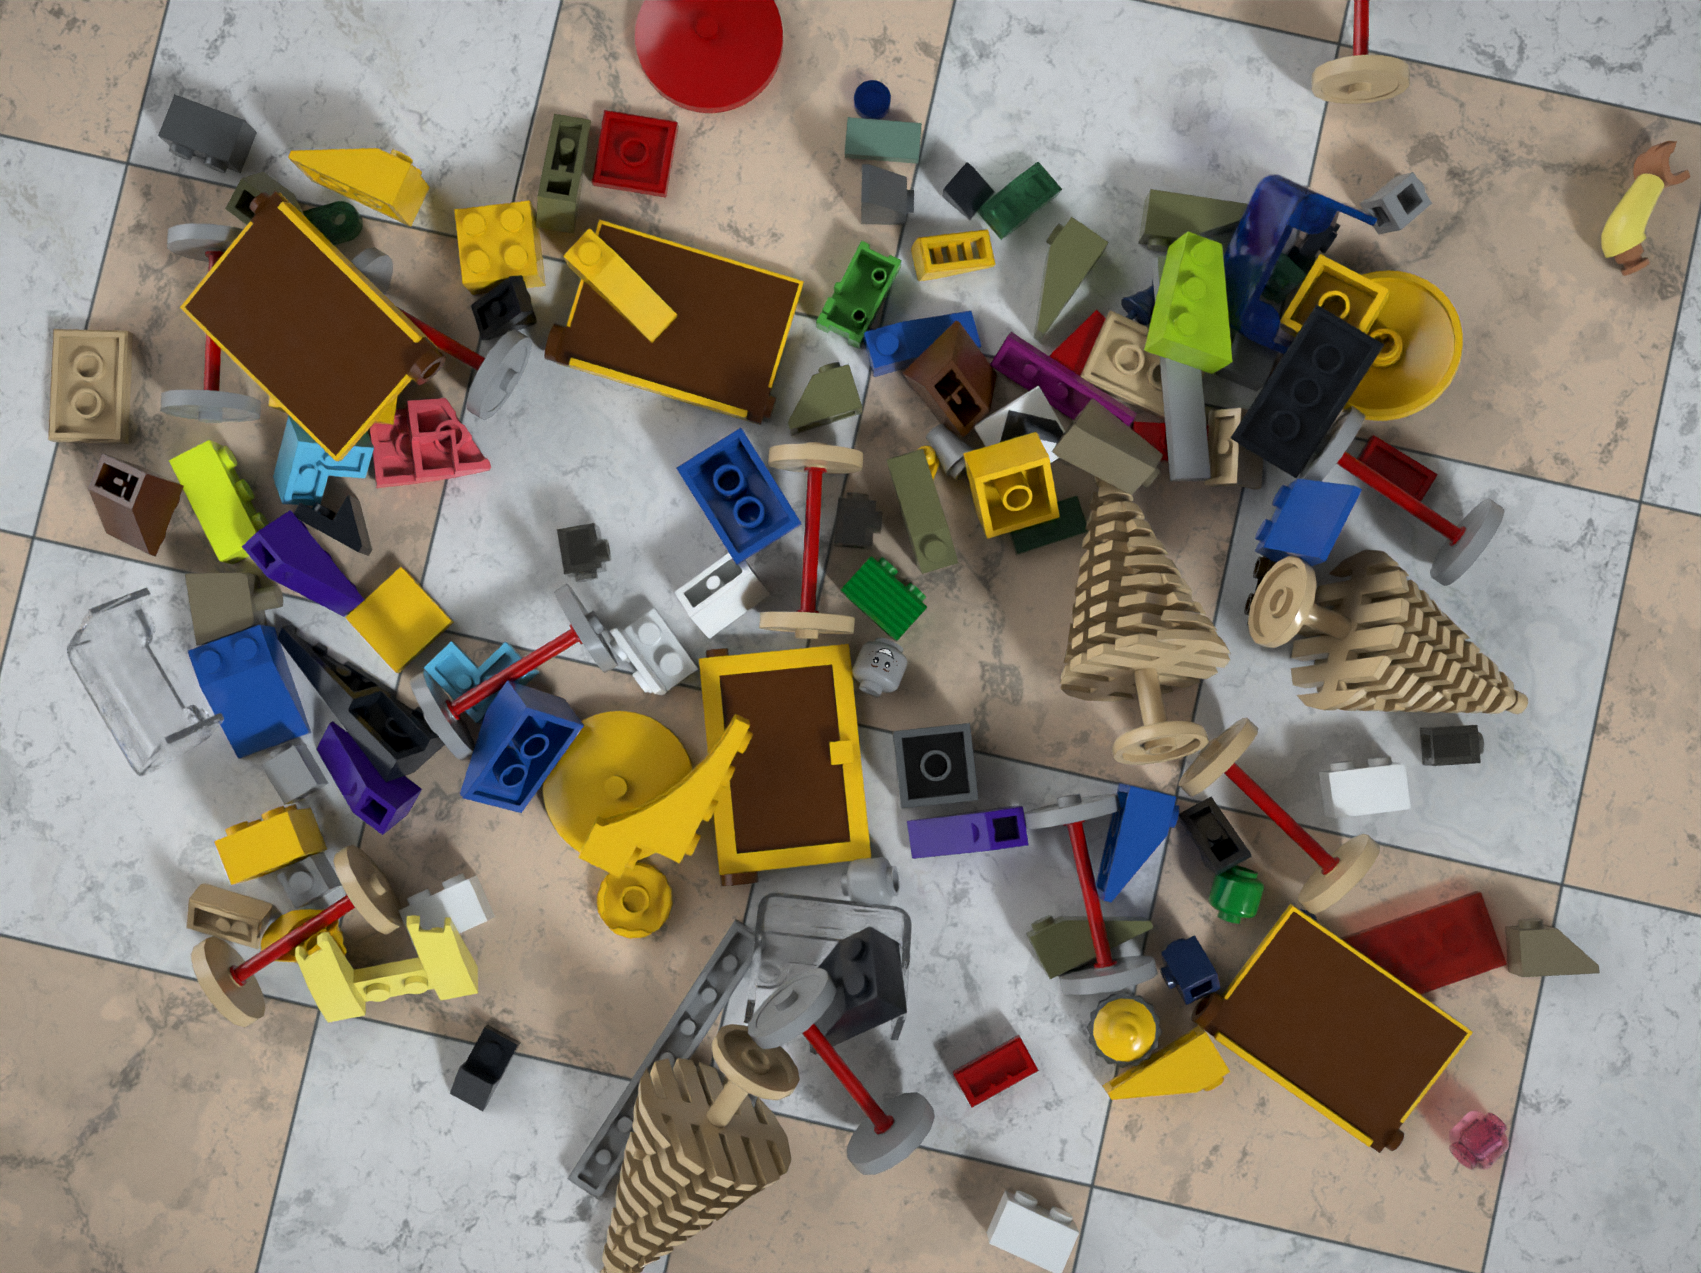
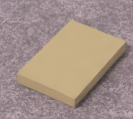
(1123, 367)
(90, 386)

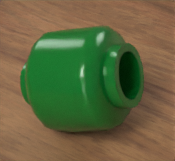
(1236, 894)

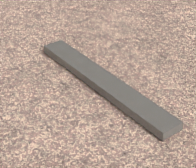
(678, 1040)

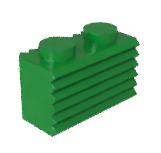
(884, 597)

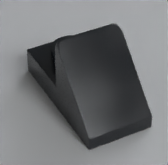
(504, 309)
(347, 526)
(1214, 836)
(484, 1068)

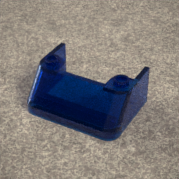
(1257, 243)

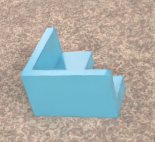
(305, 465)
(459, 674)

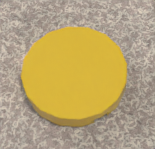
(636, 901)

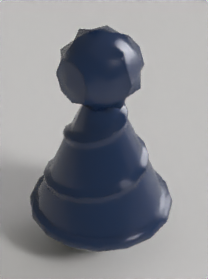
(1140, 305)

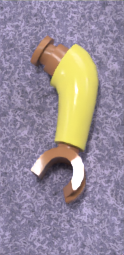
(1629, 219)

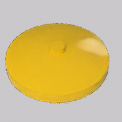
(1419, 349)
(610, 769)

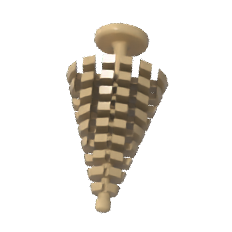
(1137, 630)
(1378, 645)
(698, 1147)

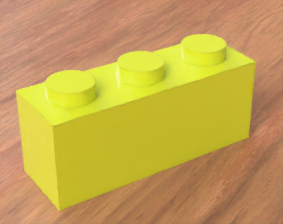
(219, 498)

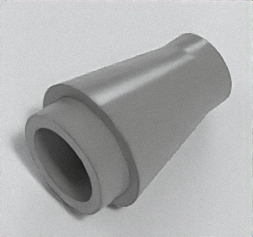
(949, 451)

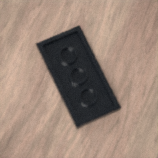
(1307, 391)

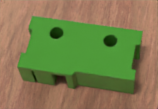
(859, 295)

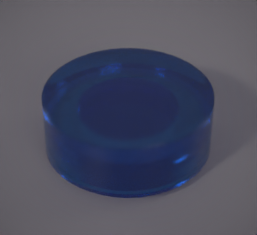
(872, 100)

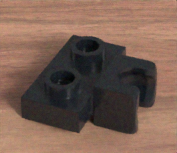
(1306, 251)

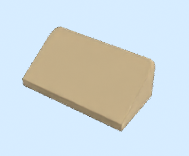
(228, 915)

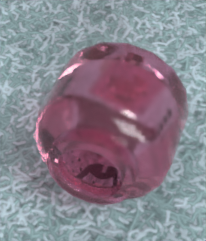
(1478, 1140)

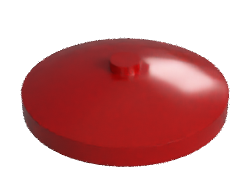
(709, 51)

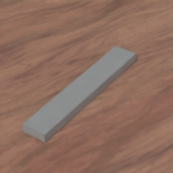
(1183, 411)

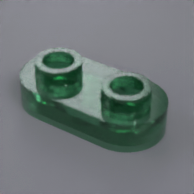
(324, 220)

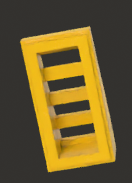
(939, 269)

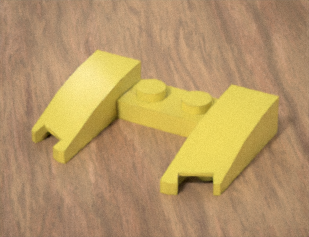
(343, 992)

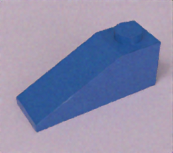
(901, 343)

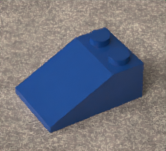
(739, 496)
(1306, 520)
(251, 688)
(518, 746)
(1133, 836)

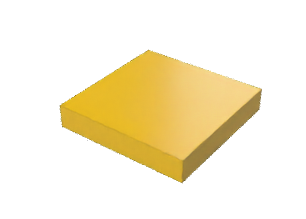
(399, 620)

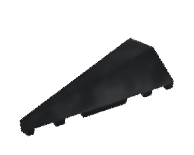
(384, 728)

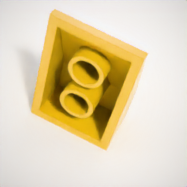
(368, 177)

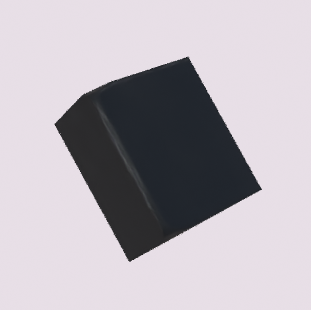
(967, 191)

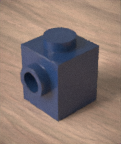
(1189, 970)

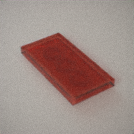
(1434, 944)

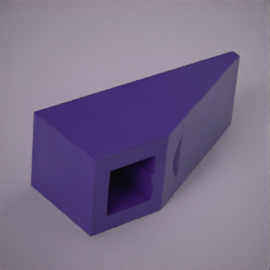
(295, 560)
(363, 788)
(968, 832)

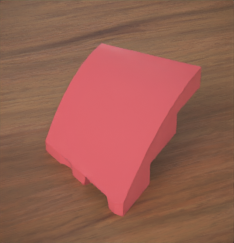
(424, 446)

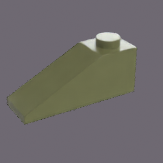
(563, 173)
(1172, 214)
(1067, 264)
(922, 511)
(1068, 940)

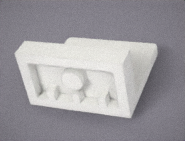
(654, 653)

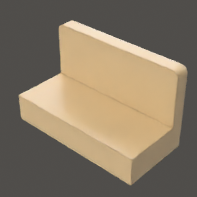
(1228, 460)

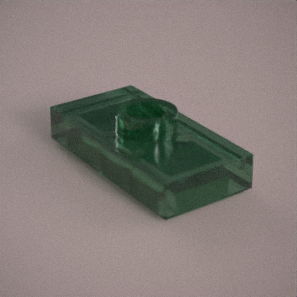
(1068, 525)

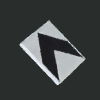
(1021, 417)

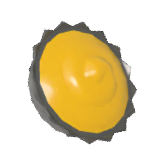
(1124, 1029)

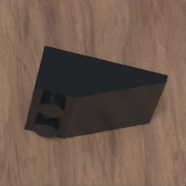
(867, 983)

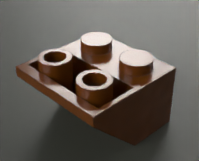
(954, 380)
(134, 502)

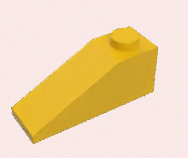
(619, 285)
(1177, 1068)

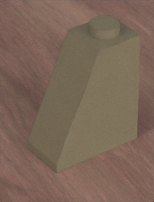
(1108, 449)

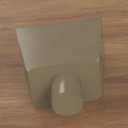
(228, 603)

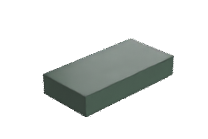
(883, 140)

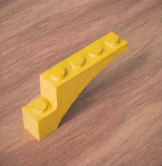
(671, 819)

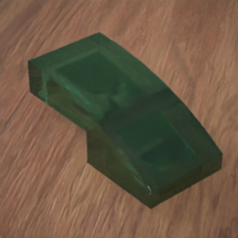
(1019, 200)

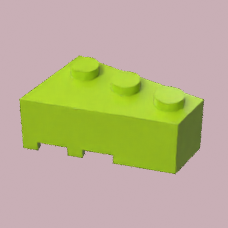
(1192, 306)

